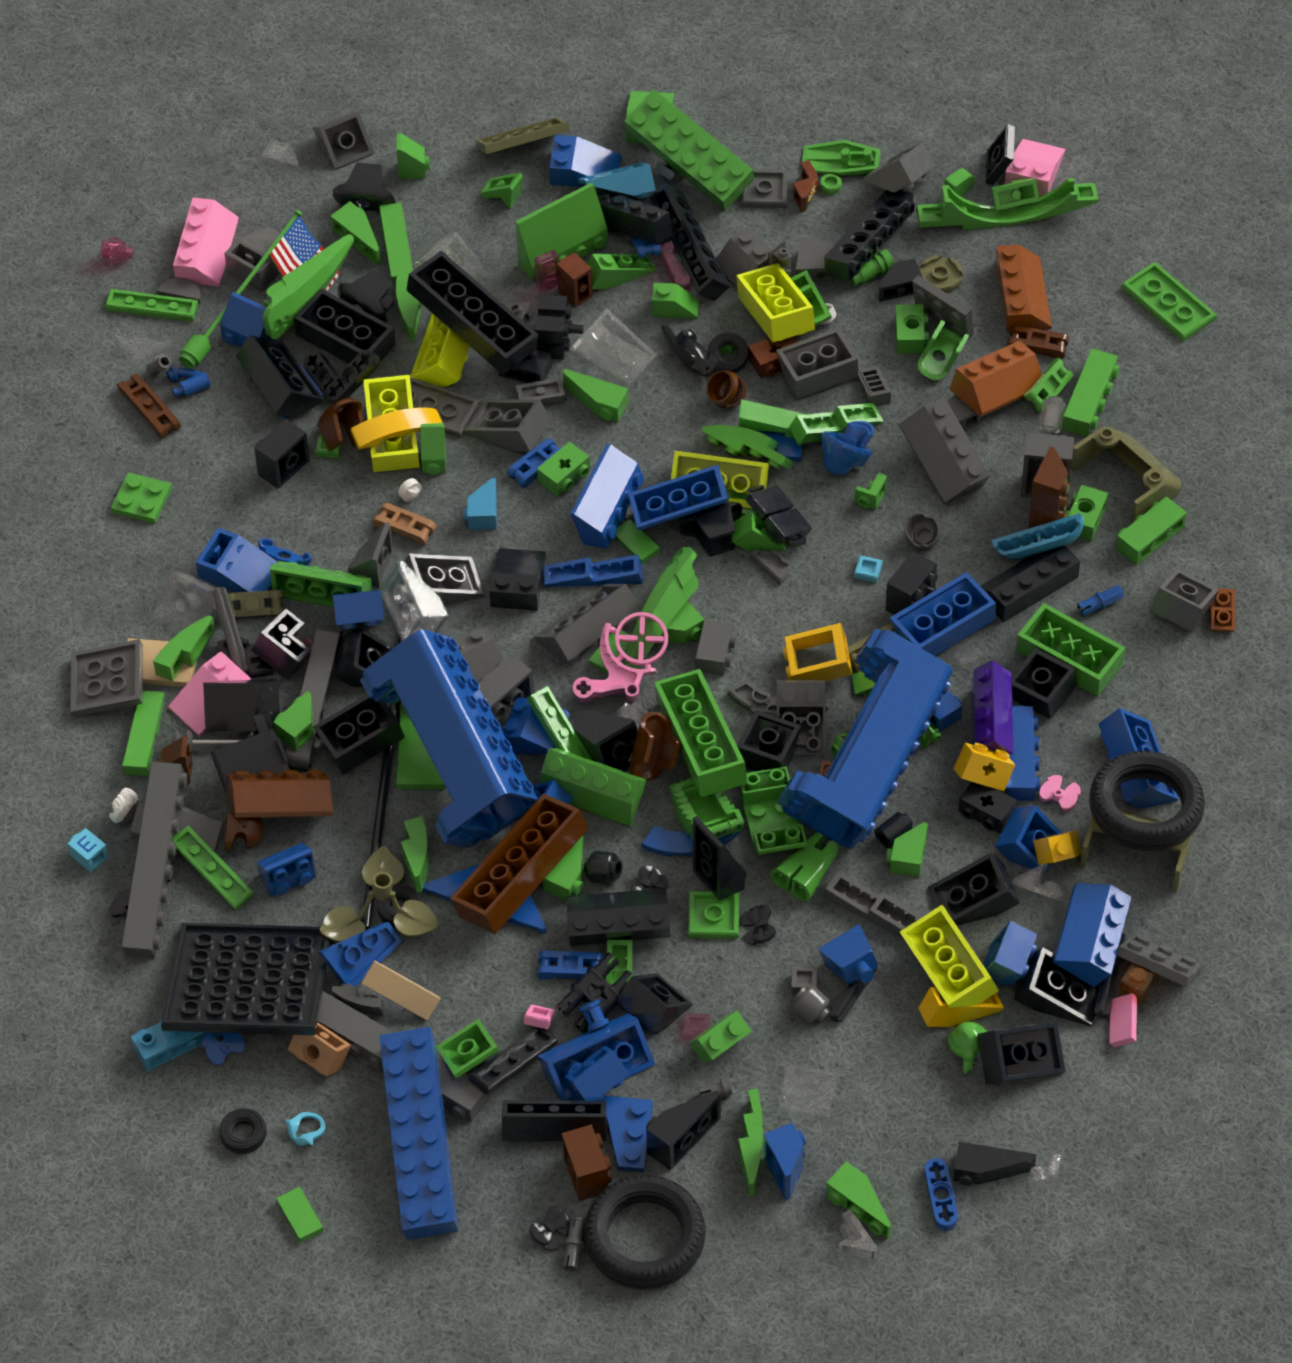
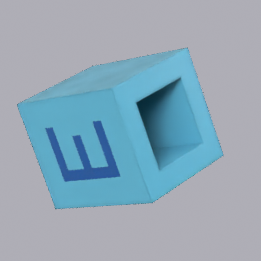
(87, 850)

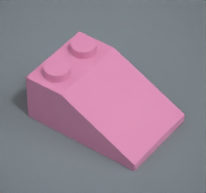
(1036, 162)
(190, 701)

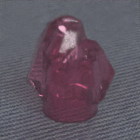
(116, 250)

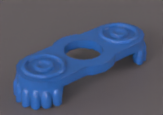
(267, 547)

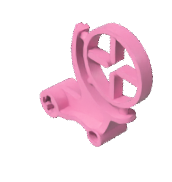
(621, 677)

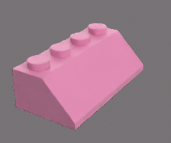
(204, 241)

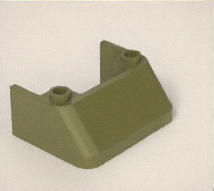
(1155, 475)
(1183, 848)

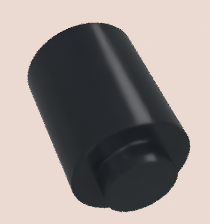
(893, 828)

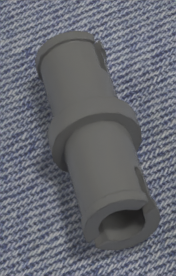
(574, 1244)

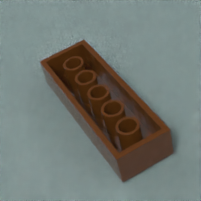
(519, 863)

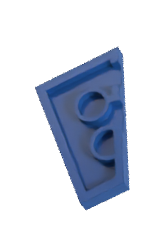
(354, 955)
(627, 1127)

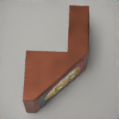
(806, 188)

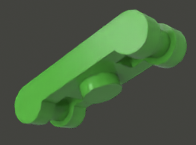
(1049, 383)

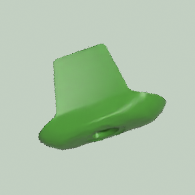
(948, 344)

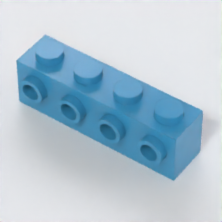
(158, 1046)

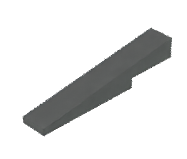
(877, 909)

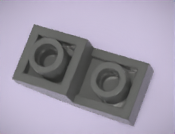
(350, 996)

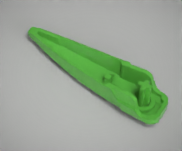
(300, 286)
(665, 600)

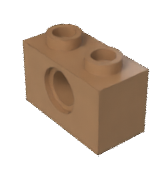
(323, 1051)

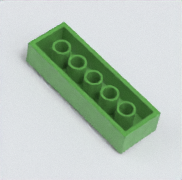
(689, 149)
(703, 733)

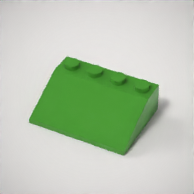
(565, 225)

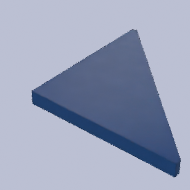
(446, 886)

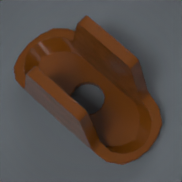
(343, 411)
(649, 764)

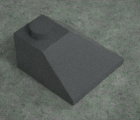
(374, 556)

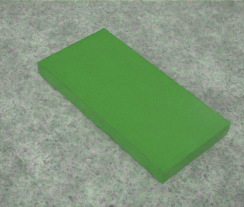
(1169, 301)
(414, 764)

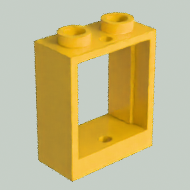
(824, 671)

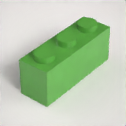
(1151, 530)

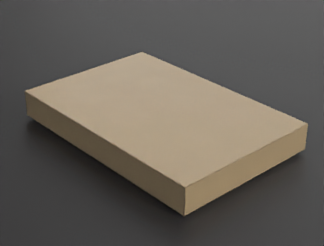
(150, 650)

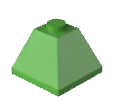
(468, 1048)

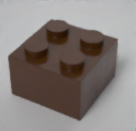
(586, 1162)

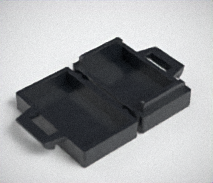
(780, 519)

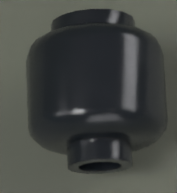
(603, 867)

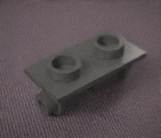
(780, 255)

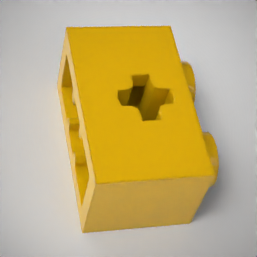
(984, 766)

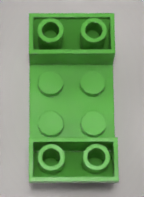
(767, 824)

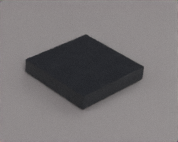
(1000, 154)

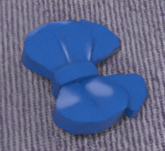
(217, 1051)

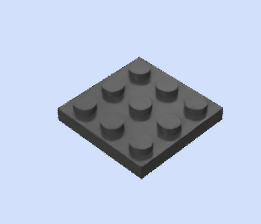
(106, 678)

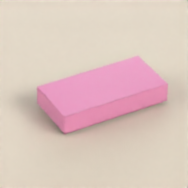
(1123, 1020)

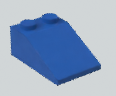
(579, 158)

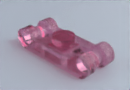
(674, 269)

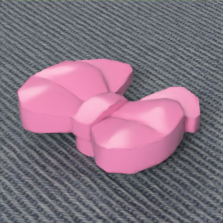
(1065, 798)

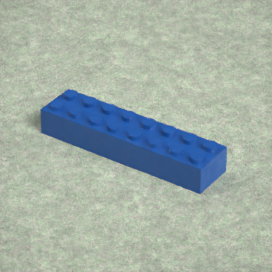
(418, 1133)

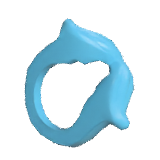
(305, 1139)

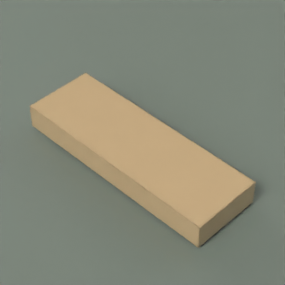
(400, 990)

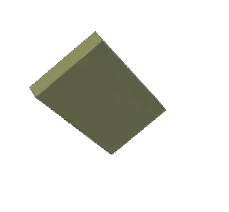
(522, 135)

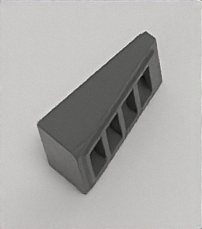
(878, 397)

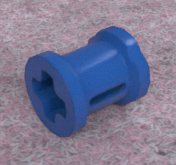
(593, 1015)

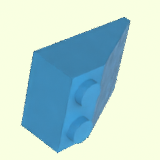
(631, 180)

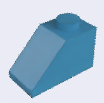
(482, 507)

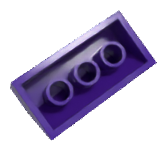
(992, 707)

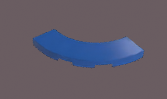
(674, 843)

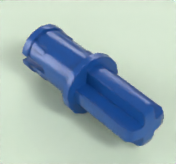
(1100, 600)

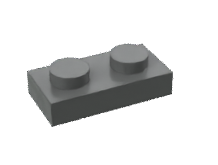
(546, 391)

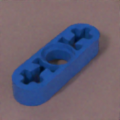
(944, 1184)

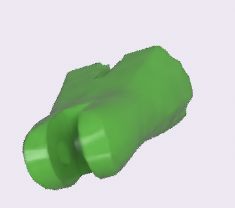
(805, 868)

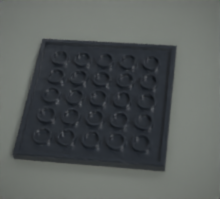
(246, 979)

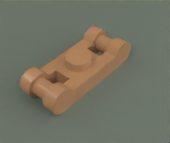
(404, 523)

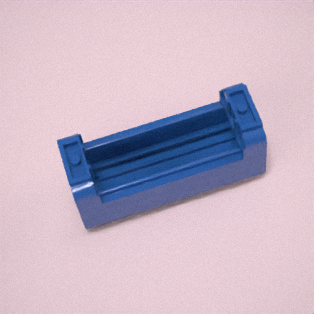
(457, 733)
(877, 745)

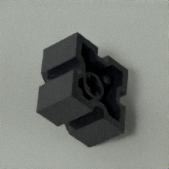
(554, 326)

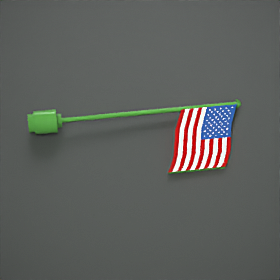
(288, 251)

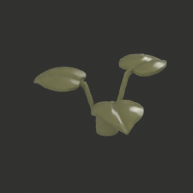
(381, 873)

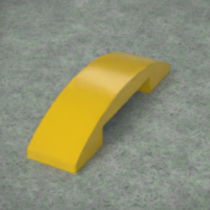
(392, 424)

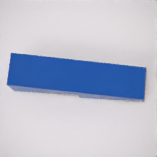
(585, 573)

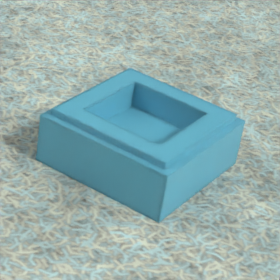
(868, 569)

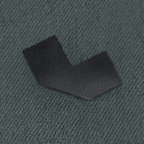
(257, 666)

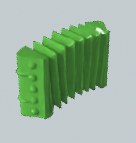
(712, 809)

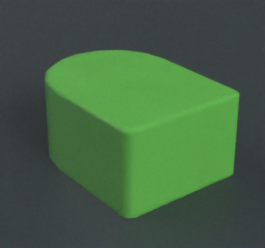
(960, 181)

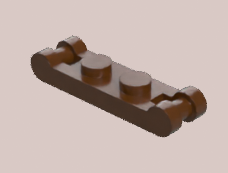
(148, 405)

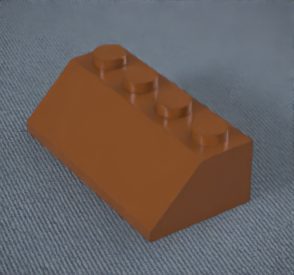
(1022, 288)
(996, 378)

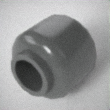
(810, 1004)

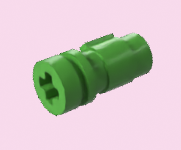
(878, 265)

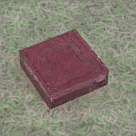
(695, 1024)

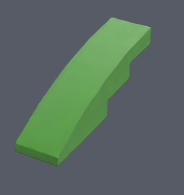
(751, 1146)

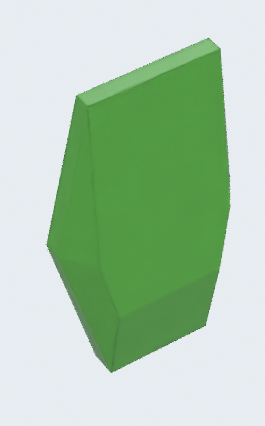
(842, 158)

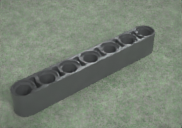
(318, 683)

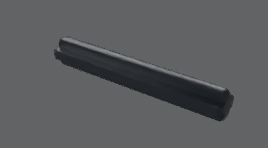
(1107, 988)

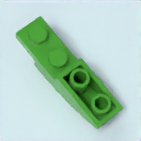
(746, 440)

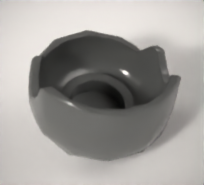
(922, 531)

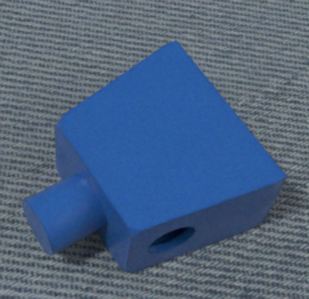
(850, 956)

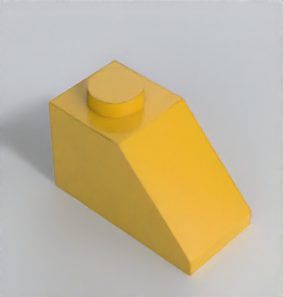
(1058, 847)

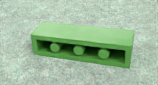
(1090, 392)

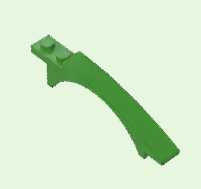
(955, 210)

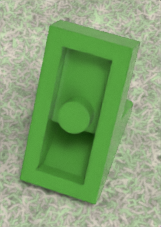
(506, 187)
(1015, 193)

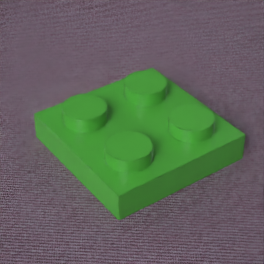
(141, 498)

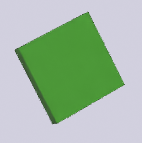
(713, 917)

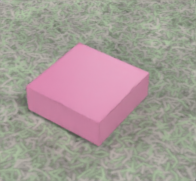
(539, 1016)

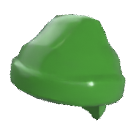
(965, 1044)

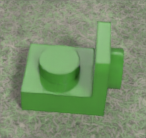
(873, 494)

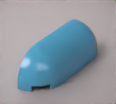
(1040, 538)

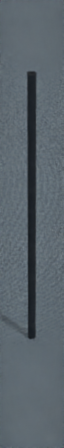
(380, 810)

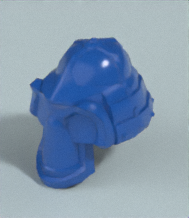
(847, 450)

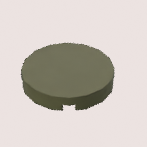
(947, 278)

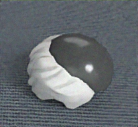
(124, 807)

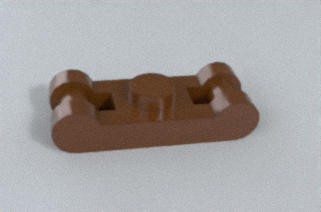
(1039, 340)

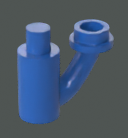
(196, 381)

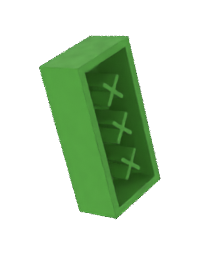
(1075, 644)

